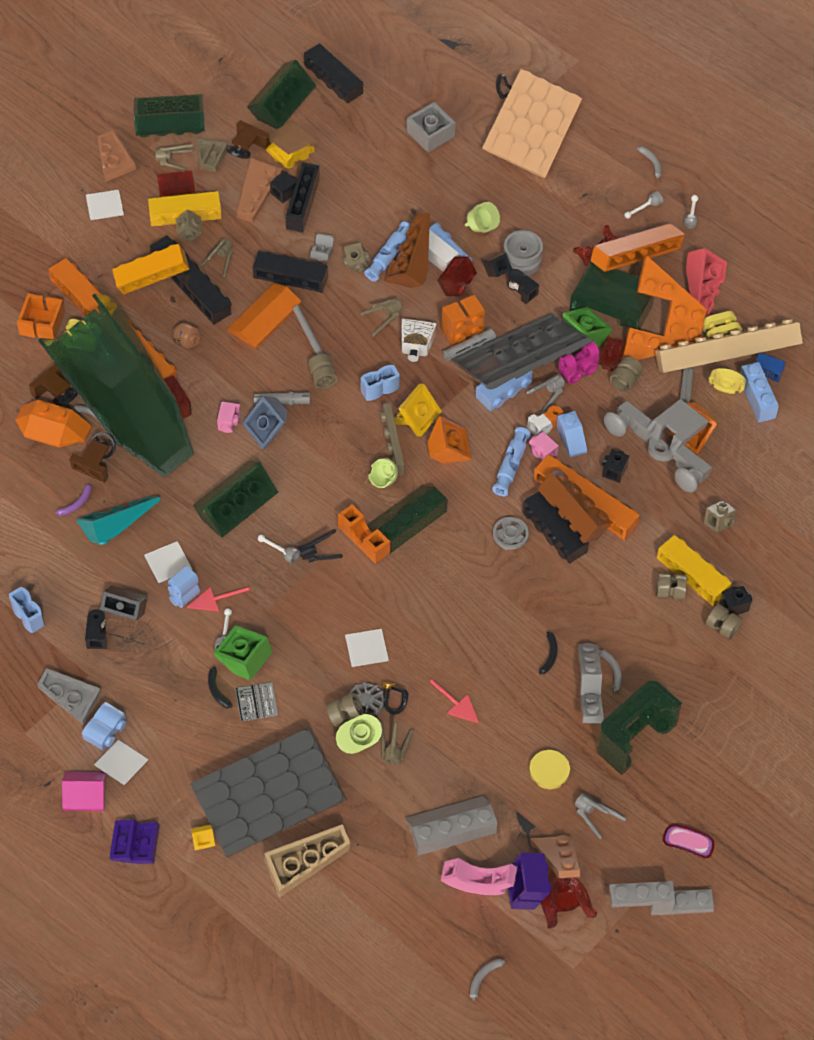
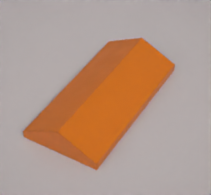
(264, 315)

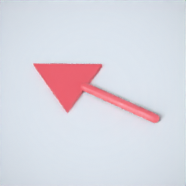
(207, 601)
(461, 709)

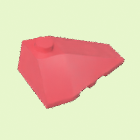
(704, 276)

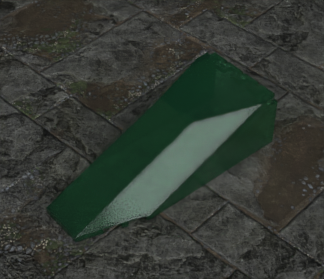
(122, 387)

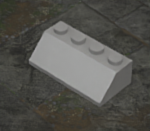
(452, 825)

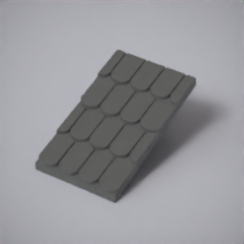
(521, 351)
(268, 792)

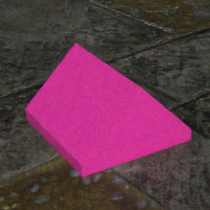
(84, 791)

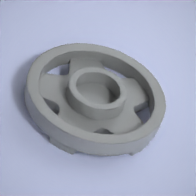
(510, 533)

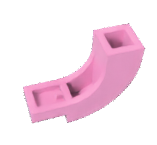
(476, 879)

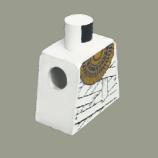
(417, 338)

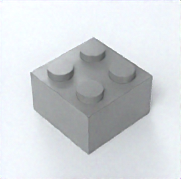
(431, 127)

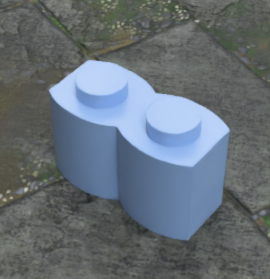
(383, 381)
(183, 587)
(26, 609)
(104, 726)

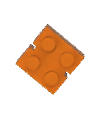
(38, 321)
(456, 324)

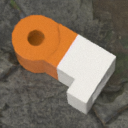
(544, 422)

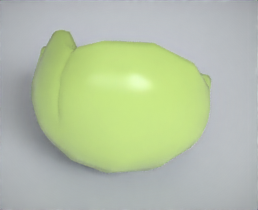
(383, 473)

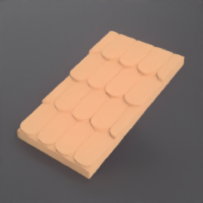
(532, 123)

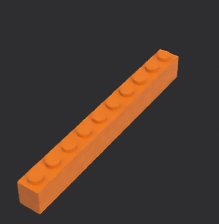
(80, 292)

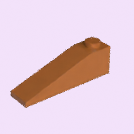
(412, 261)

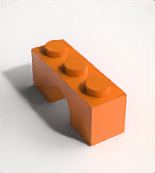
(353, 524)

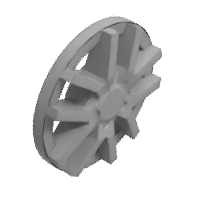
(367, 699)

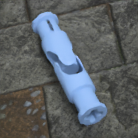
(387, 252)
(511, 461)

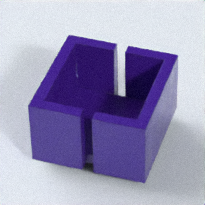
(531, 881)

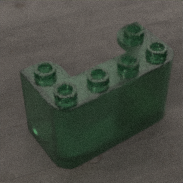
(613, 295)
(647, 706)

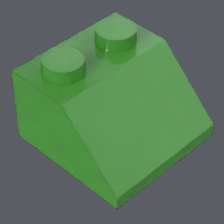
(589, 324)
(243, 652)

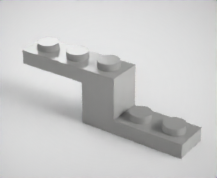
(590, 683)
(661, 898)

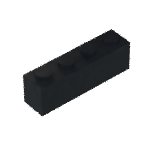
(333, 73)
(302, 197)
(290, 271)
(554, 527)

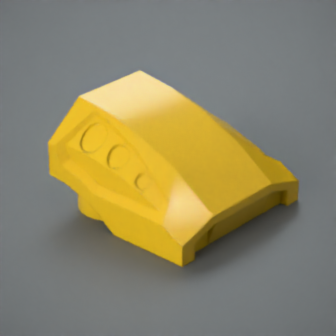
(286, 160)

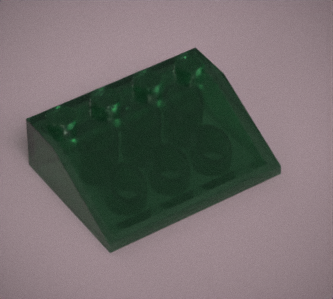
(169, 115)

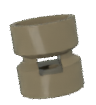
(322, 371)
(626, 373)
(664, 586)
(723, 621)
(341, 711)

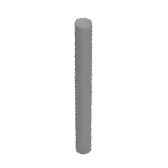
(310, 335)

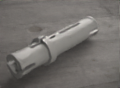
(469, 344)
(286, 398)

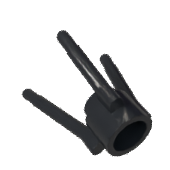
(308, 549)

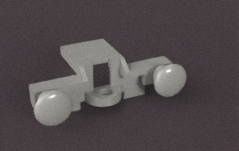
(679, 419)

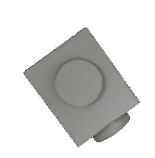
(323, 247)

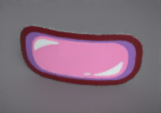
(689, 840)

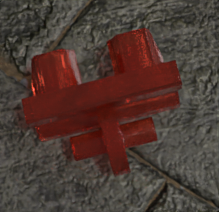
(611, 353)

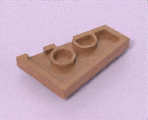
(114, 156)
(560, 855)

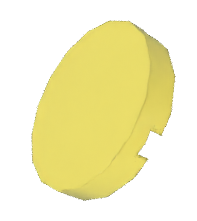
(727, 380)
(549, 769)

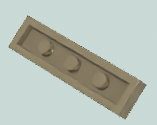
(391, 433)

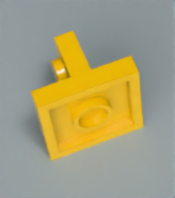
(418, 410)

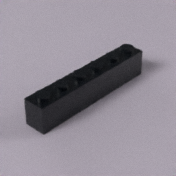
(198, 287)

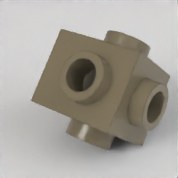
(188, 225)
(356, 257)
(720, 516)

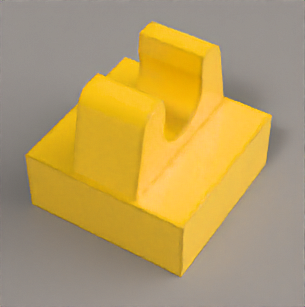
(203, 837)

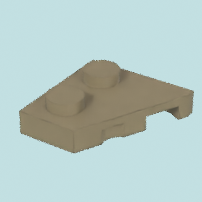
(211, 153)

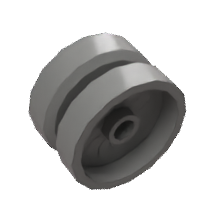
(524, 251)

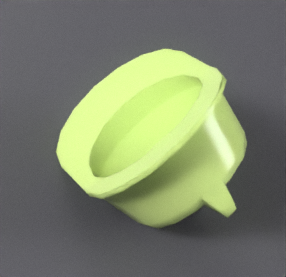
(483, 217)
(358, 733)

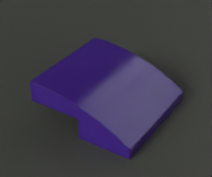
(134, 842)

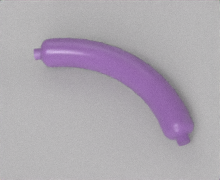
(77, 504)

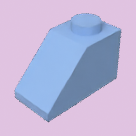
(571, 434)

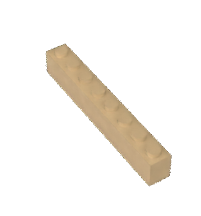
(728, 346)

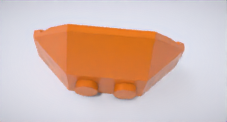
(52, 424)

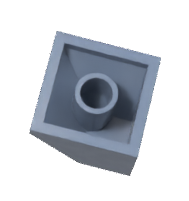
(266, 420)

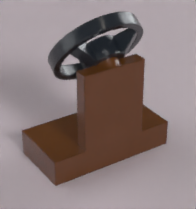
(245, 138)
(53, 382)
(91, 458)

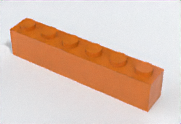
(637, 246)
(623, 519)

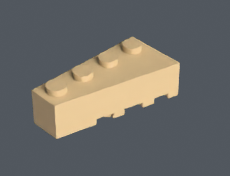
(304, 858)

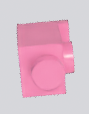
(228, 416)
(543, 445)

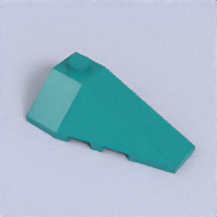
(107, 525)

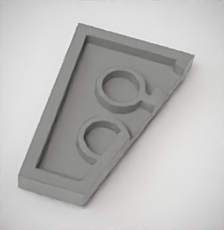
(70, 694)

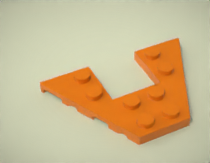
(683, 320)

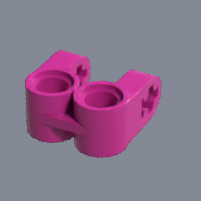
(582, 364)

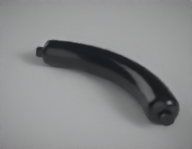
(553, 654)
(214, 690)

